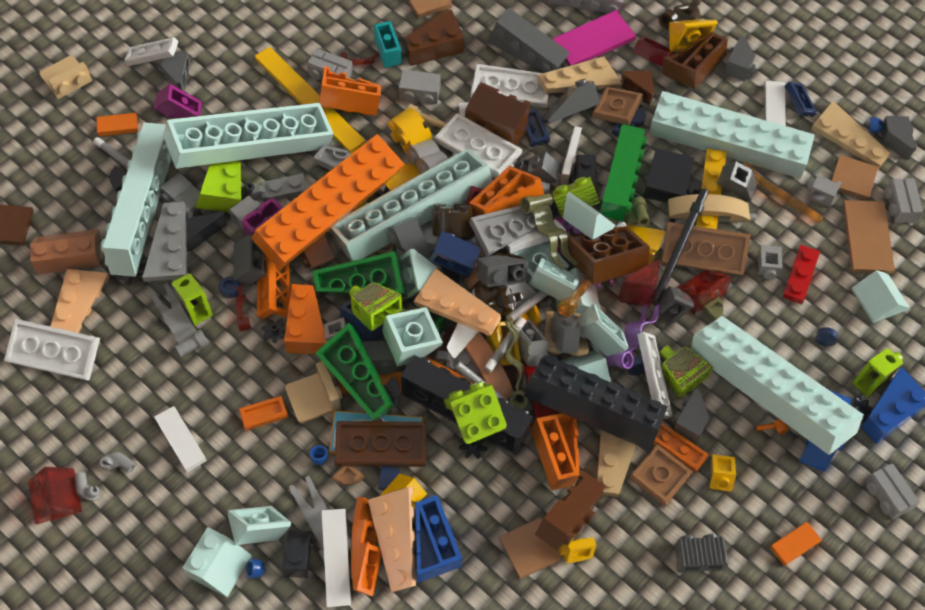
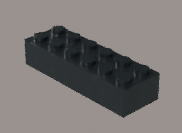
(431, 385)
(596, 401)

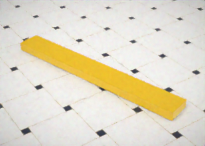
(305, 94)

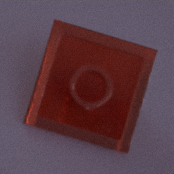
(640, 286)
(705, 288)
(53, 494)

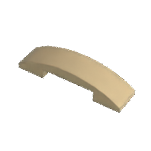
(713, 206)

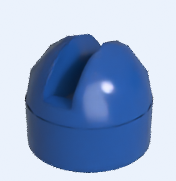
(875, 125)
(319, 455)
(255, 568)

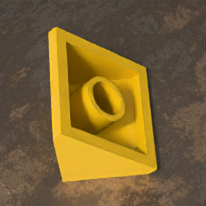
(685, 32)

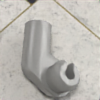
(117, 460)
(83, 490)

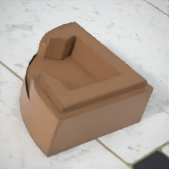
(347, 476)

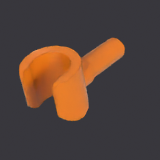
(780, 426)

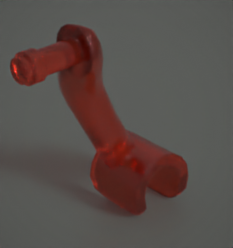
(370, 60)
(243, 322)

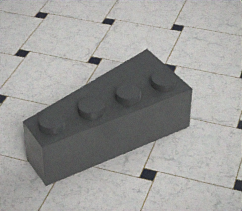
(527, 42)

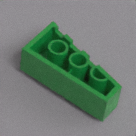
(378, 269)
(354, 369)

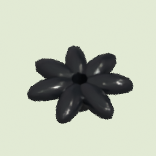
(274, 330)
(861, 406)
(474, 448)

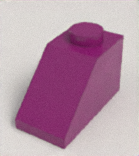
(177, 103)

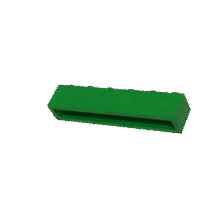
(623, 172)

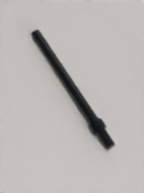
(695, 210)

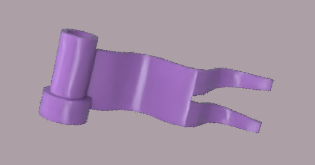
(626, 359)

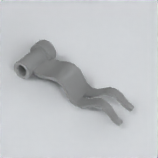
(180, 324)
(314, 515)

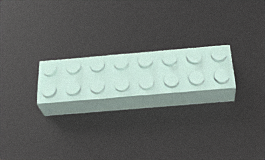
(246, 135)
(740, 135)
(446, 183)
(137, 201)
(777, 385)

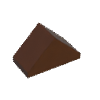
(639, 82)

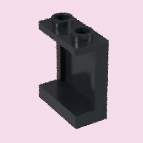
(668, 175)

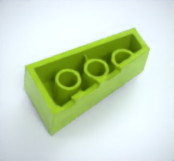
(221, 187)

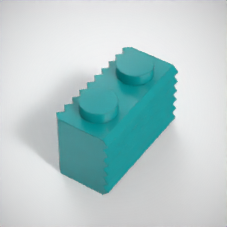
(387, 44)

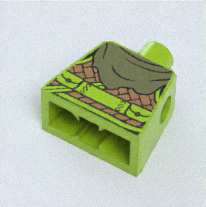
(187, 289)
(374, 304)
(884, 363)
(683, 369)

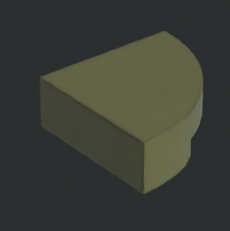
(714, 309)

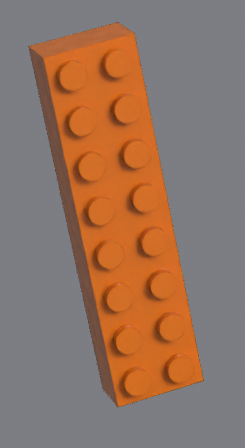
(327, 202)

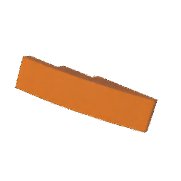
(364, 549)

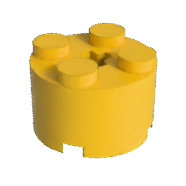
(408, 129)

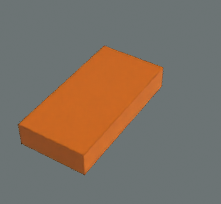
(117, 124)
(263, 413)
(795, 544)

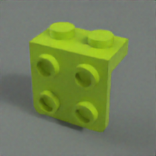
(476, 411)

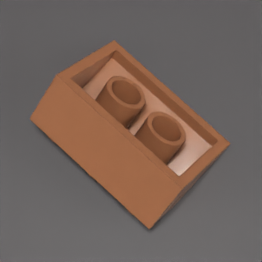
(65, 251)

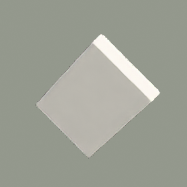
(512, 81)
(493, 150)
(52, 349)

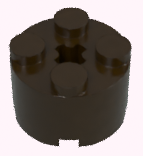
(452, 219)

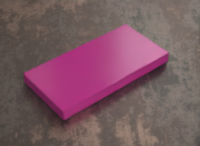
(595, 38)

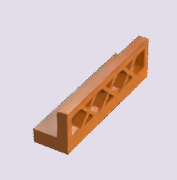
(268, 291)

